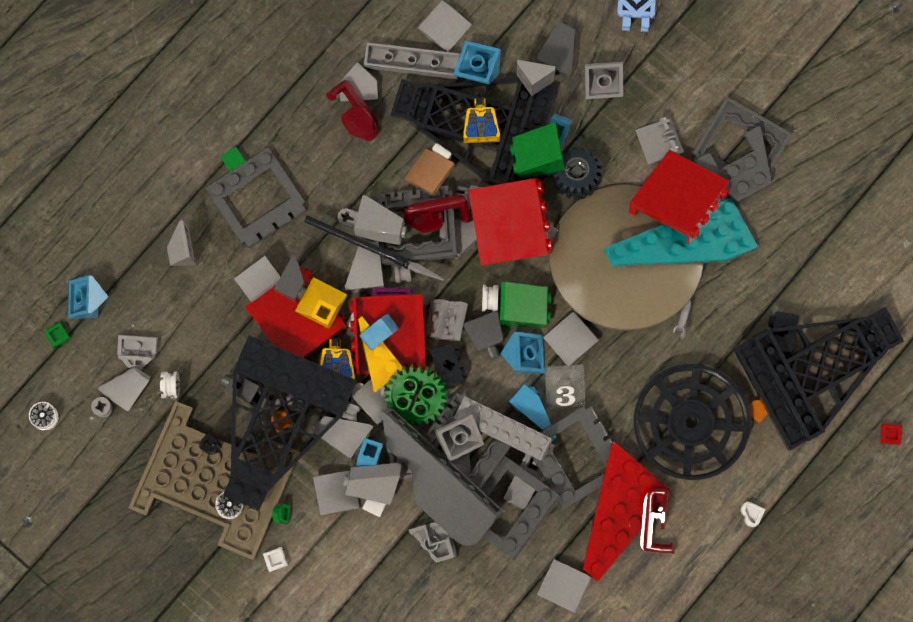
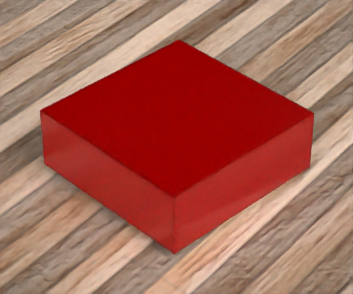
(890, 434)

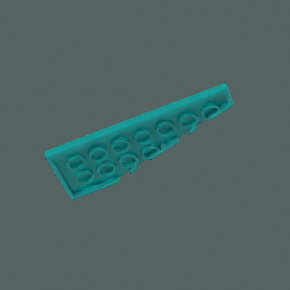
(720, 240)

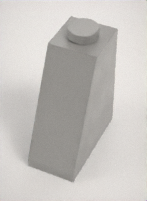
(378, 223)
(365, 271)
(344, 435)
(373, 482)

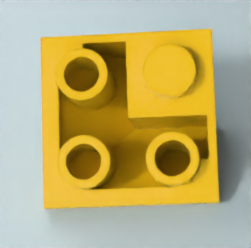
(321, 303)

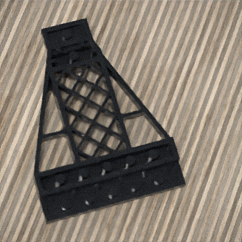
(416, 102)
(293, 377)
(777, 382)

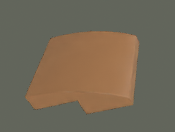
(429, 171)

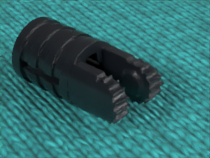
(209, 438)

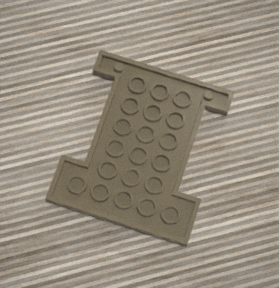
(193, 481)

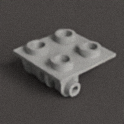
(658, 140)

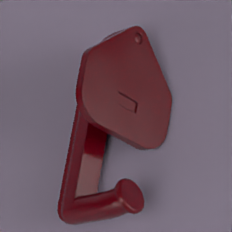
(359, 119)
(428, 215)
(649, 514)

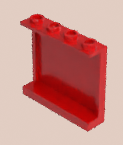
(680, 195)
(510, 221)
(288, 328)
(406, 343)

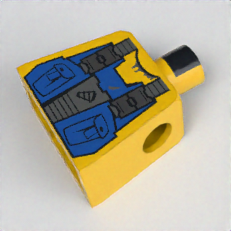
(481, 123)
(337, 358)

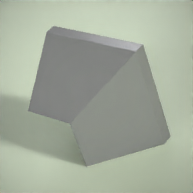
(180, 247)
(459, 437)

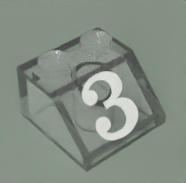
(564, 386)

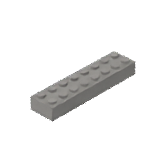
(411, 60)
(505, 429)

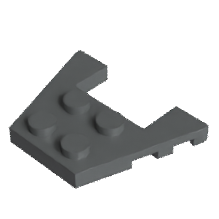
(746, 174)

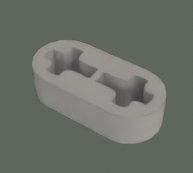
(348, 224)

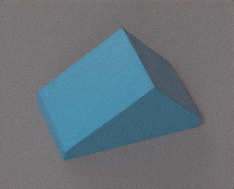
(379, 331)

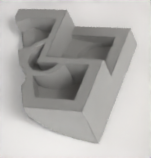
(125, 388)
(371, 402)
(435, 541)

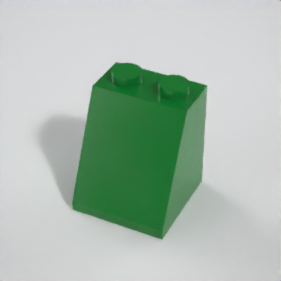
(538, 152)
(524, 305)

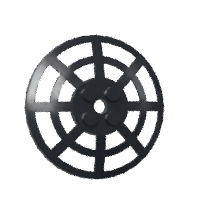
(701, 413)

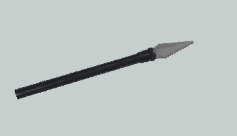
(399, 260)

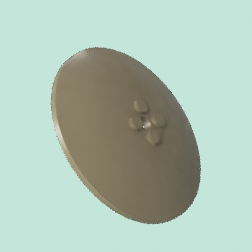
(610, 295)

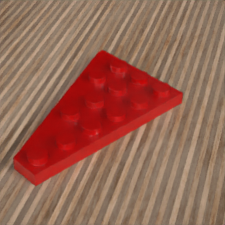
(618, 510)

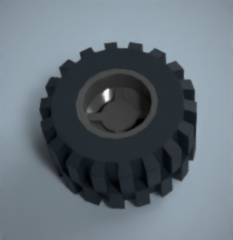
(580, 175)

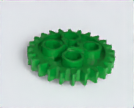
(432, 401)

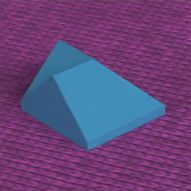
(478, 62)
(85, 298)
(525, 353)

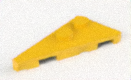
(380, 361)

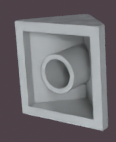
(535, 75)
(603, 80)
(257, 279)

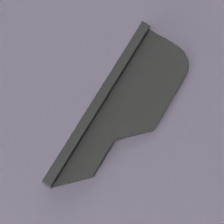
(439, 485)

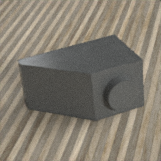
(291, 281)

